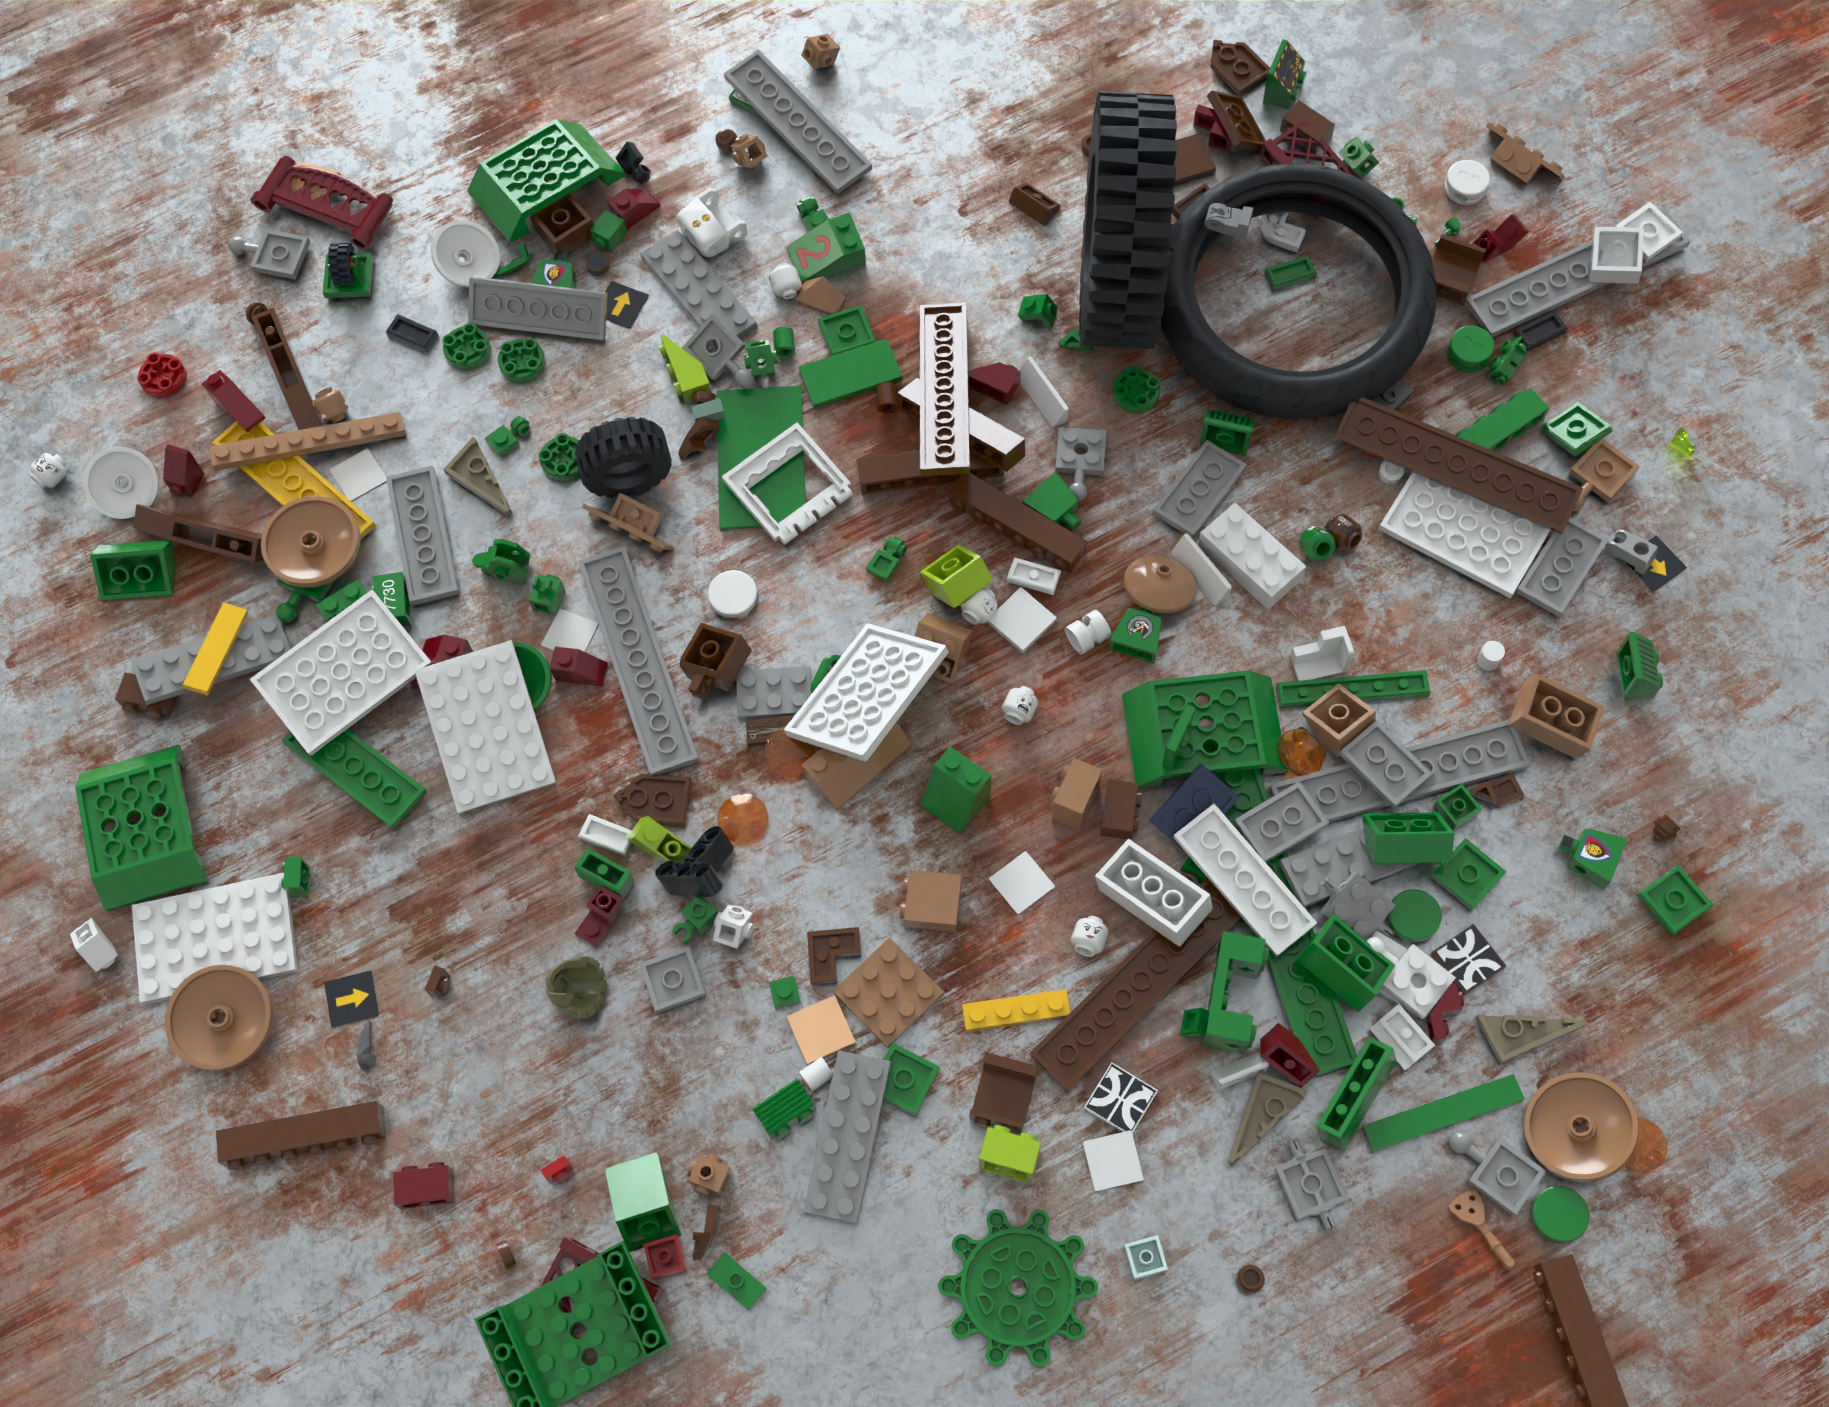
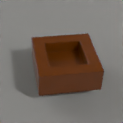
(438, 982)

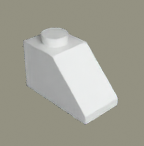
(93, 945)

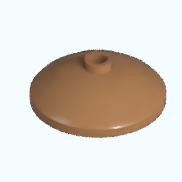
(1160, 584)

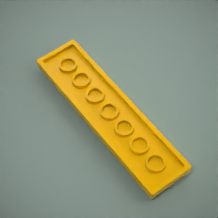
(290, 477)

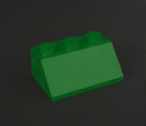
(134, 569)
(1408, 838)
(1346, 963)

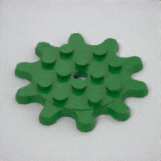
(1025, 1318)

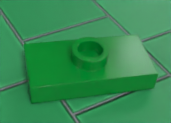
(736, 1281)

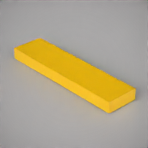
(215, 648)

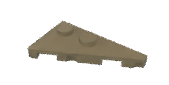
(474, 473)
(1514, 1035)
(1266, 1106)

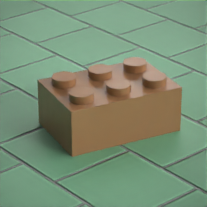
(1556, 716)

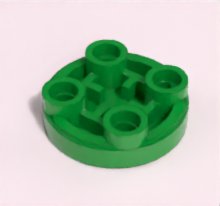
(466, 347)
(521, 360)
(1136, 390)
(559, 459)
(1415, 916)
(1560, 1214)

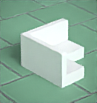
(1323, 658)

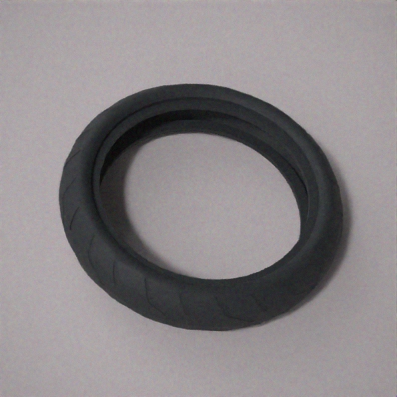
(1304, 393)

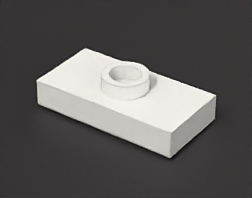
(1033, 576)

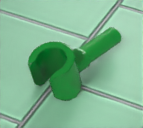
(1453, 228)

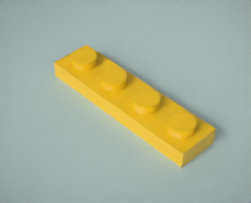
(1016, 1010)

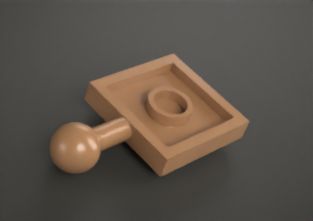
(1602, 471)

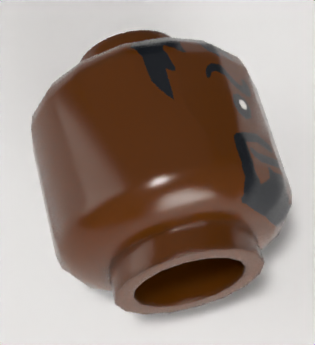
(1344, 531)

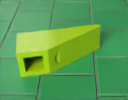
(686, 369)
(657, 841)

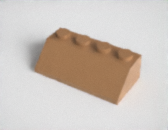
(842, 776)

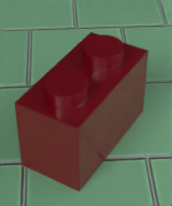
(423, 1186)

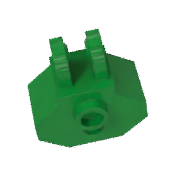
(503, 561)

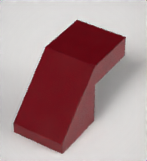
(1208, 119)

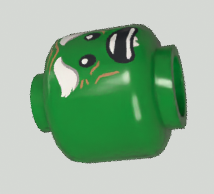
(1317, 543)

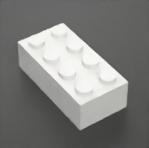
(1251, 555)
(1154, 892)

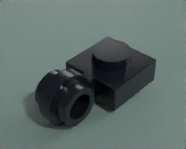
(629, 160)

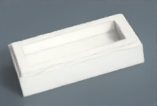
(605, 835)

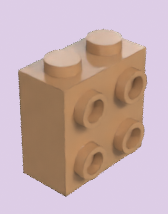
(931, 901)

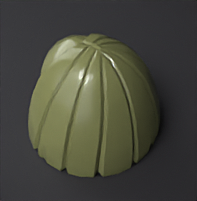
(577, 986)

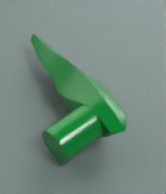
(516, 263)

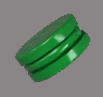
(1470, 348)

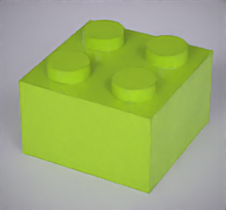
(956, 576)
(1009, 1154)

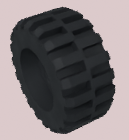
(623, 457)

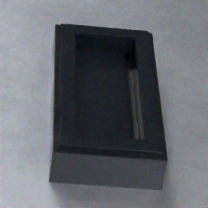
(1541, 331)
(412, 333)

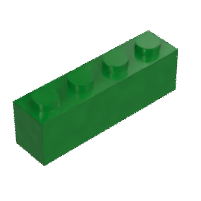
(1507, 421)
(1356, 1093)

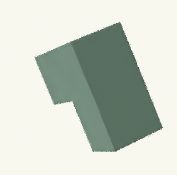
(709, 410)

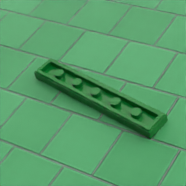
(1365, 687)
(1443, 1113)

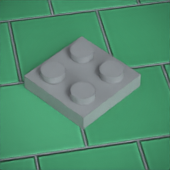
(672, 979)

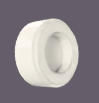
(1390, 473)

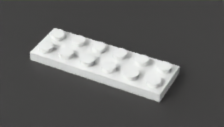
(1245, 880)

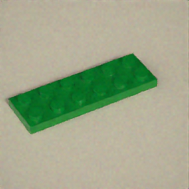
(364, 776)

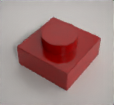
(557, 1170)

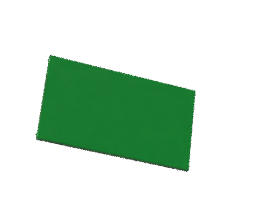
(750, 423)

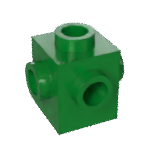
(1359, 156)
(760, 350)

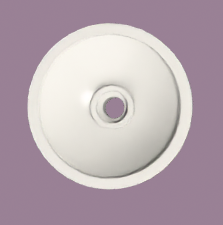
(470, 242)
(103, 480)

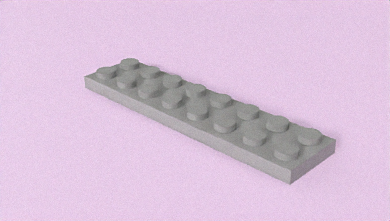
(798, 121)

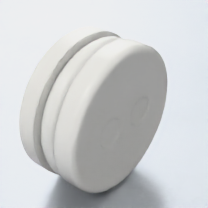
(1467, 182)

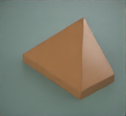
(821, 296)

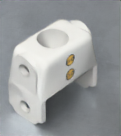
(709, 225)

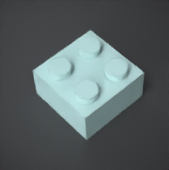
(1145, 1258)

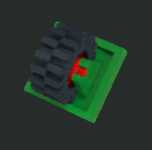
(347, 272)

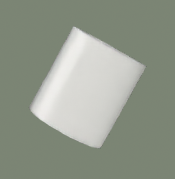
(1490, 655)
(816, 1074)

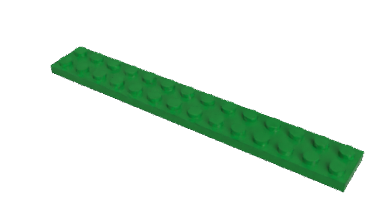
(1307, 1002)

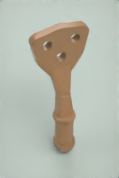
(1478, 1220)

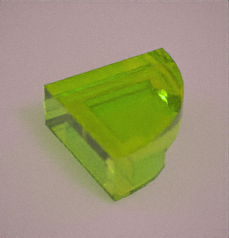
(1682, 443)

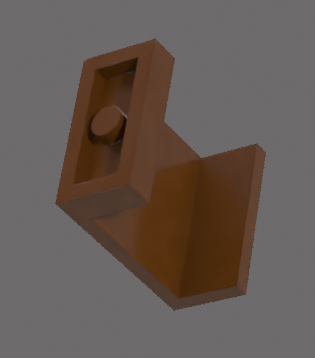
(1455, 268)
(1003, 1093)

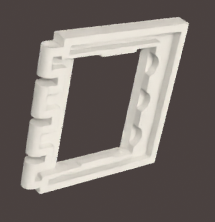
(769, 459)

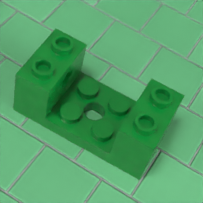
(1235, 956)

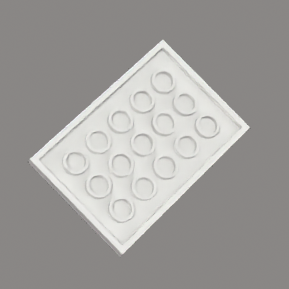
(1464, 533)
(340, 672)
(866, 692)
(485, 727)
(223, 925)

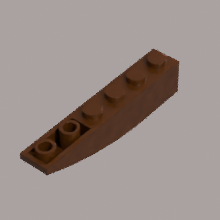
(286, 369)
(199, 533)

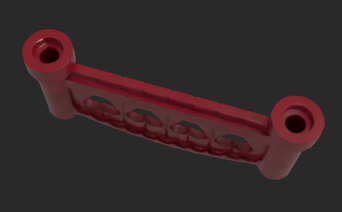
(362, 224)

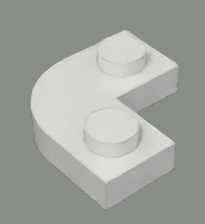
(1281, 233)

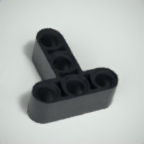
(697, 870)

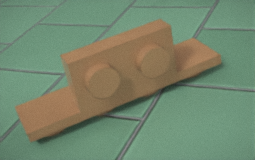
(1518, 159)
(634, 517)

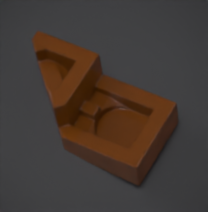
(698, 435)
(1499, 792)
(704, 1240)

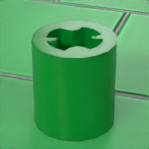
(784, 342)

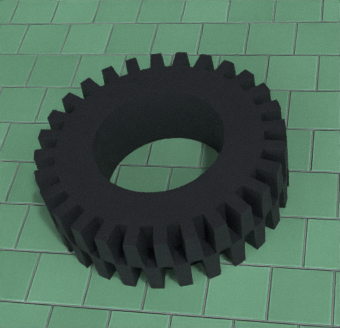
(1127, 219)

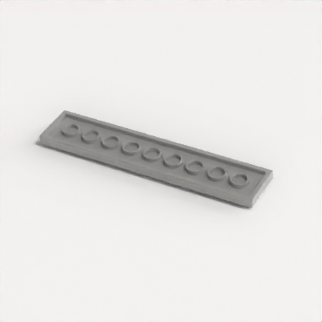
(1545, 287)
(638, 661)
(1450, 759)

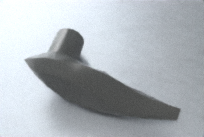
(364, 1046)

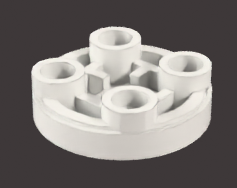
(732, 594)

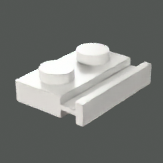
(1404, 1035)

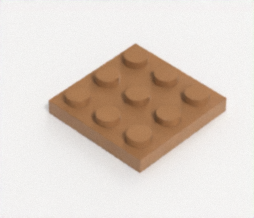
(888, 992)

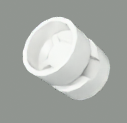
(1085, 633)

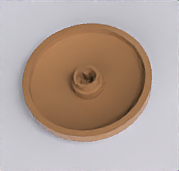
(310, 541)
(219, 1018)
(1581, 1127)

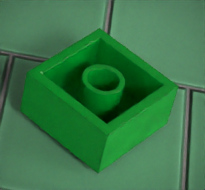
(1457, 807)
(295, 877)

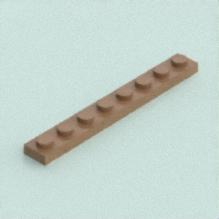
(306, 441)

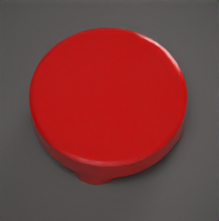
(161, 375)

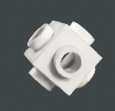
(733, 926)

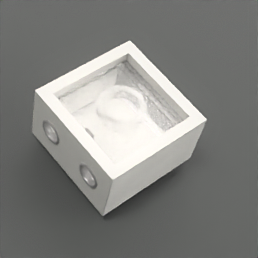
(1617, 255)

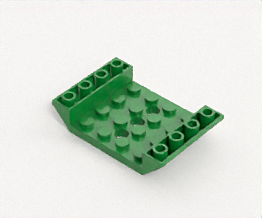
(512, 187)
(1242, 719)
(144, 857)
(535, 1340)

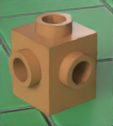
(820, 51)
(755, 153)
(715, 1182)

